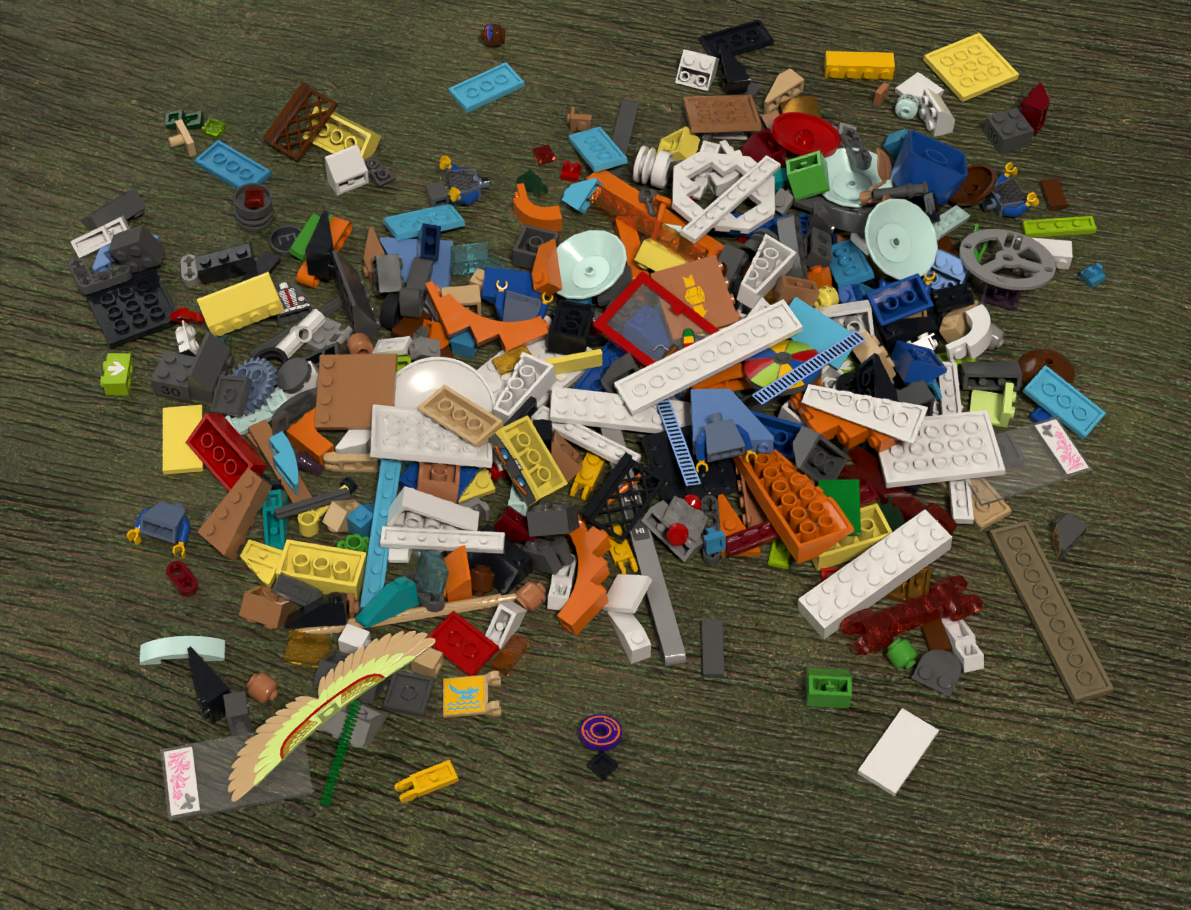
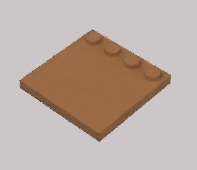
(721, 113)
(350, 388)

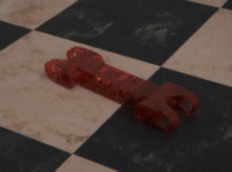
(868, 469)
(880, 628)

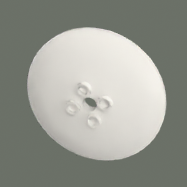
(425, 376)

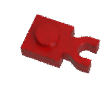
(186, 315)

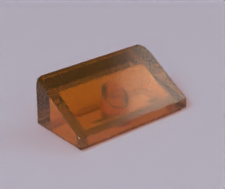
(510, 654)

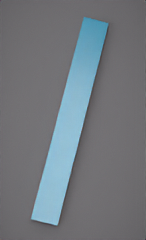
(378, 556)

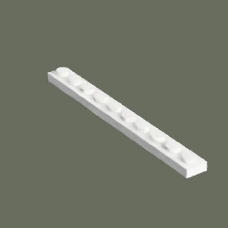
(951, 403)

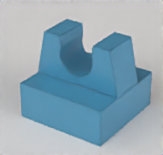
(1093, 275)
(714, 541)

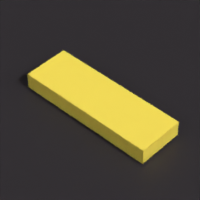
(576, 361)

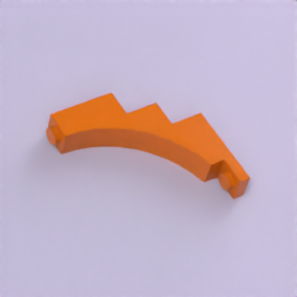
(459, 319)

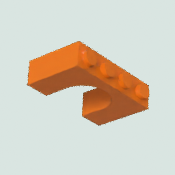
(307, 439)

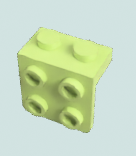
(998, 405)

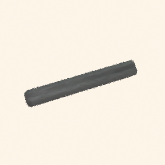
(311, 503)

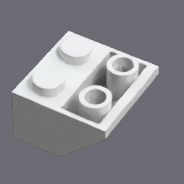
(697, 70)
(935, 114)
(346, 170)

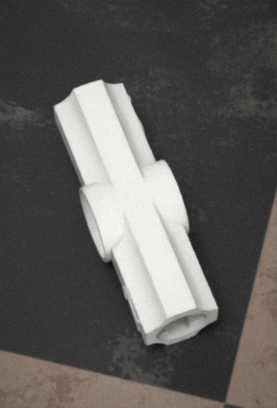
(308, 325)

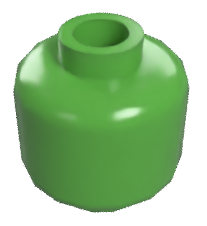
(902, 654)

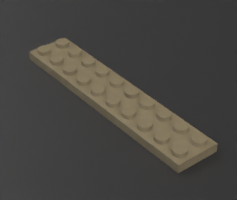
(1051, 612)

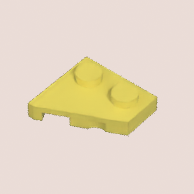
(261, 560)

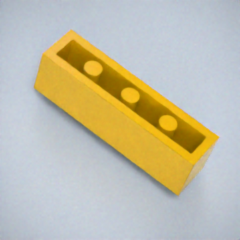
(859, 65)

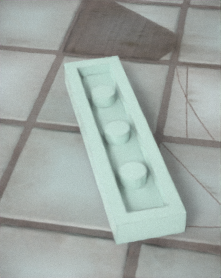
(950, 220)

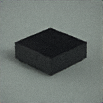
(602, 765)

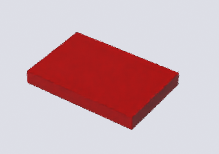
(463, 644)

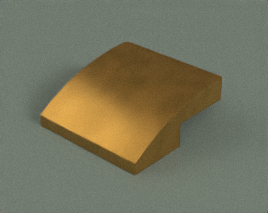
(802, 104)
(912, 588)

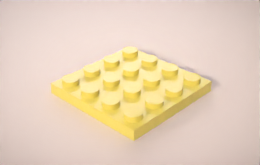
(971, 67)

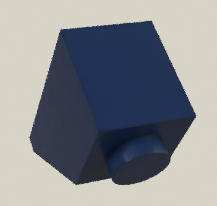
(429, 241)

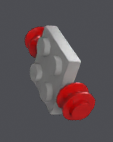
(685, 519)

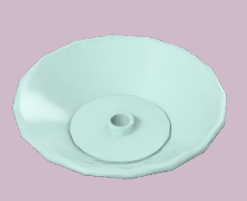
(848, 181)
(911, 232)
(590, 263)

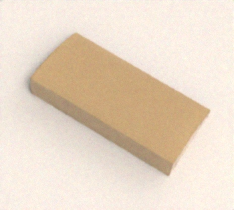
(461, 416)

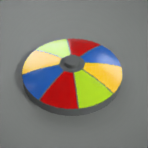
(777, 361)

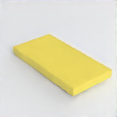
(177, 427)

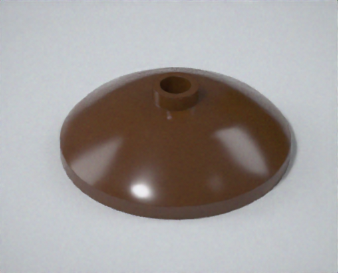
(977, 185)
(1036, 359)

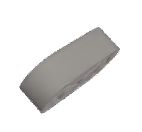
(185, 270)

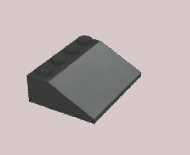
(355, 299)

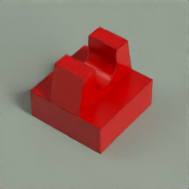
(571, 172)

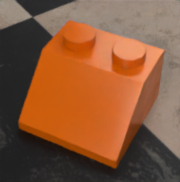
(459, 579)

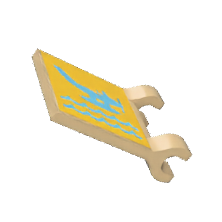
(470, 695)

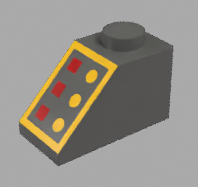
(1067, 534)

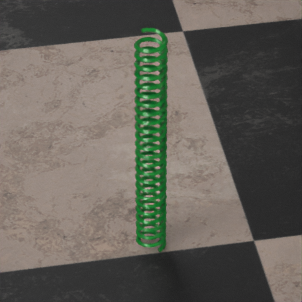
(332, 772)

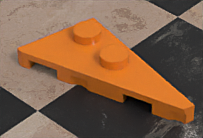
(731, 524)

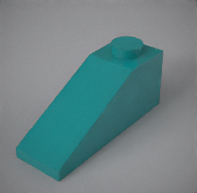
(275, 530)
(390, 601)

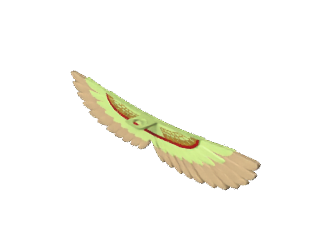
(307, 714)

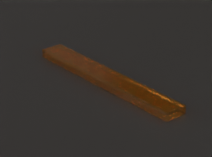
(647, 224)

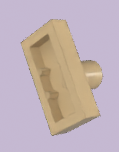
(182, 138)

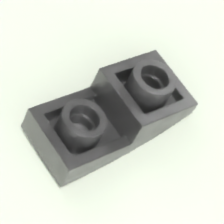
(377, 172)

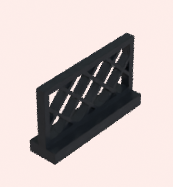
(606, 493)

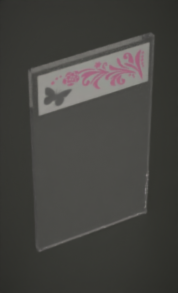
(1032, 459)
(200, 771)

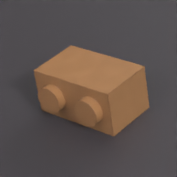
(789, 287)

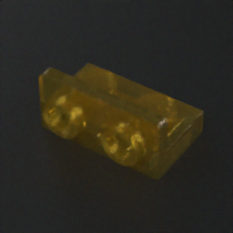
(306, 648)

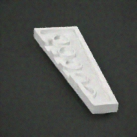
(881, 415)

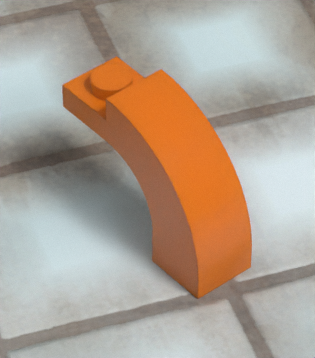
(530, 214)

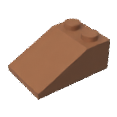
(439, 480)

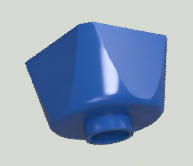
(930, 161)

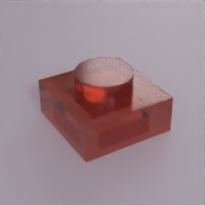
(543, 155)
(254, 197)

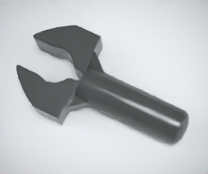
(644, 199)

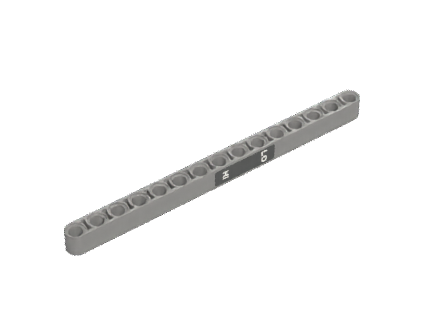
(648, 564)

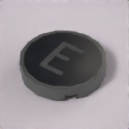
(283, 238)

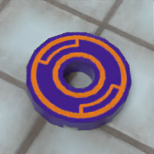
(600, 723)

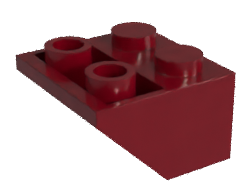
(1036, 107)
(763, 144)

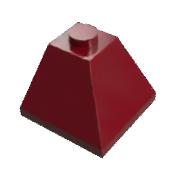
(513, 525)

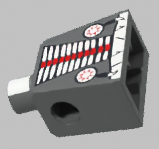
(294, 303)

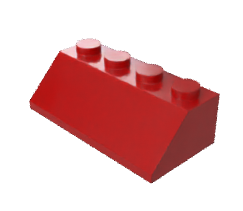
(223, 450)

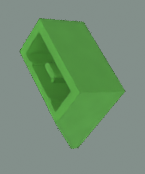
(808, 175)
(828, 687)

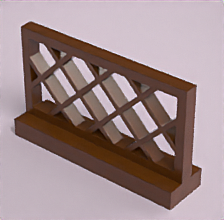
(288, 116)

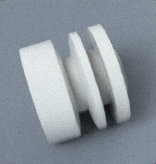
(653, 167)

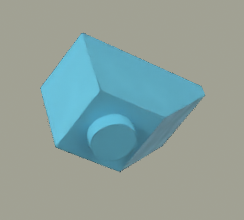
(579, 193)

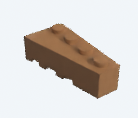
(235, 514)

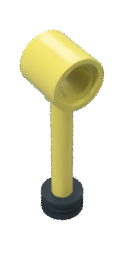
(309, 521)

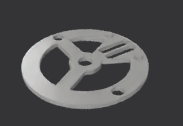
(986, 271)

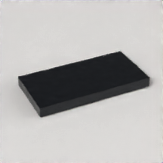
(737, 39)

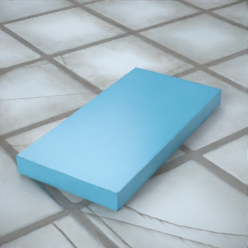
(486, 87)
(597, 149)
(408, 224)
(818, 330)
(1064, 401)

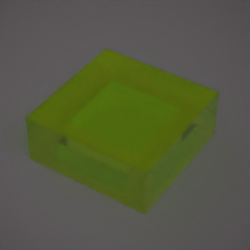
(213, 127)

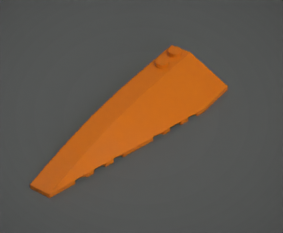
(795, 507)

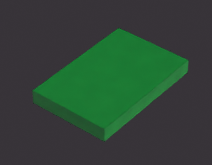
(847, 496)

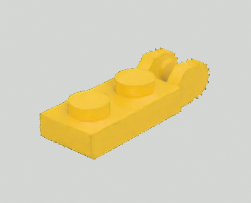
(588, 475)
(621, 553)
(427, 781)

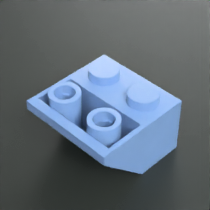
(948, 270)

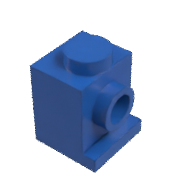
(847, 294)

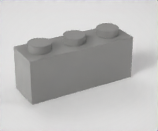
(654, 522)

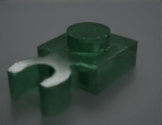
(532, 182)
(892, 515)

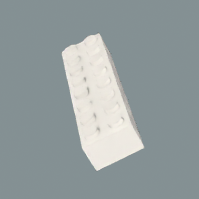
(874, 573)

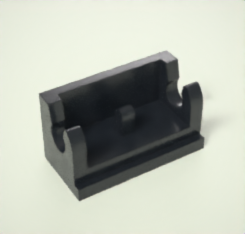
(953, 297)

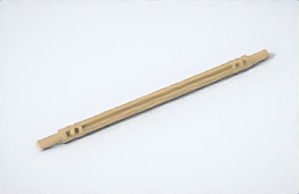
(421, 612)

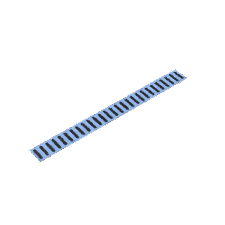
(808, 367)
(678, 443)

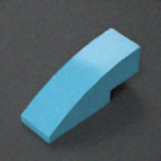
(285, 460)

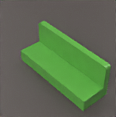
(301, 242)

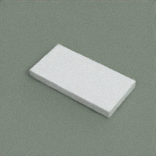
(898, 752)

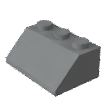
(366, 726)

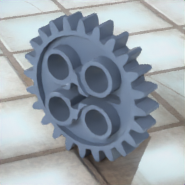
(263, 378)

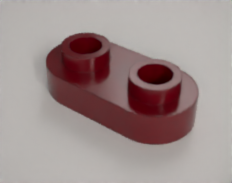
(183, 579)

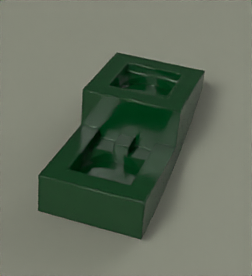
(191, 120)

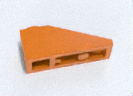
(546, 269)

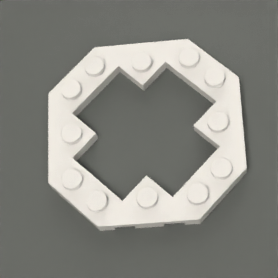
(723, 164)

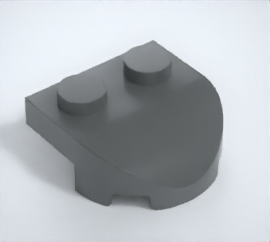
(938, 671)

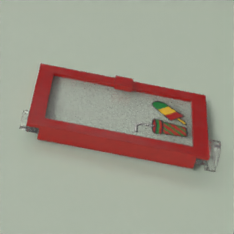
(651, 322)

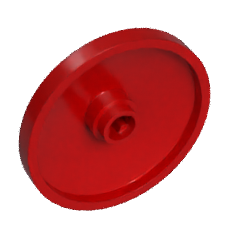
(805, 134)

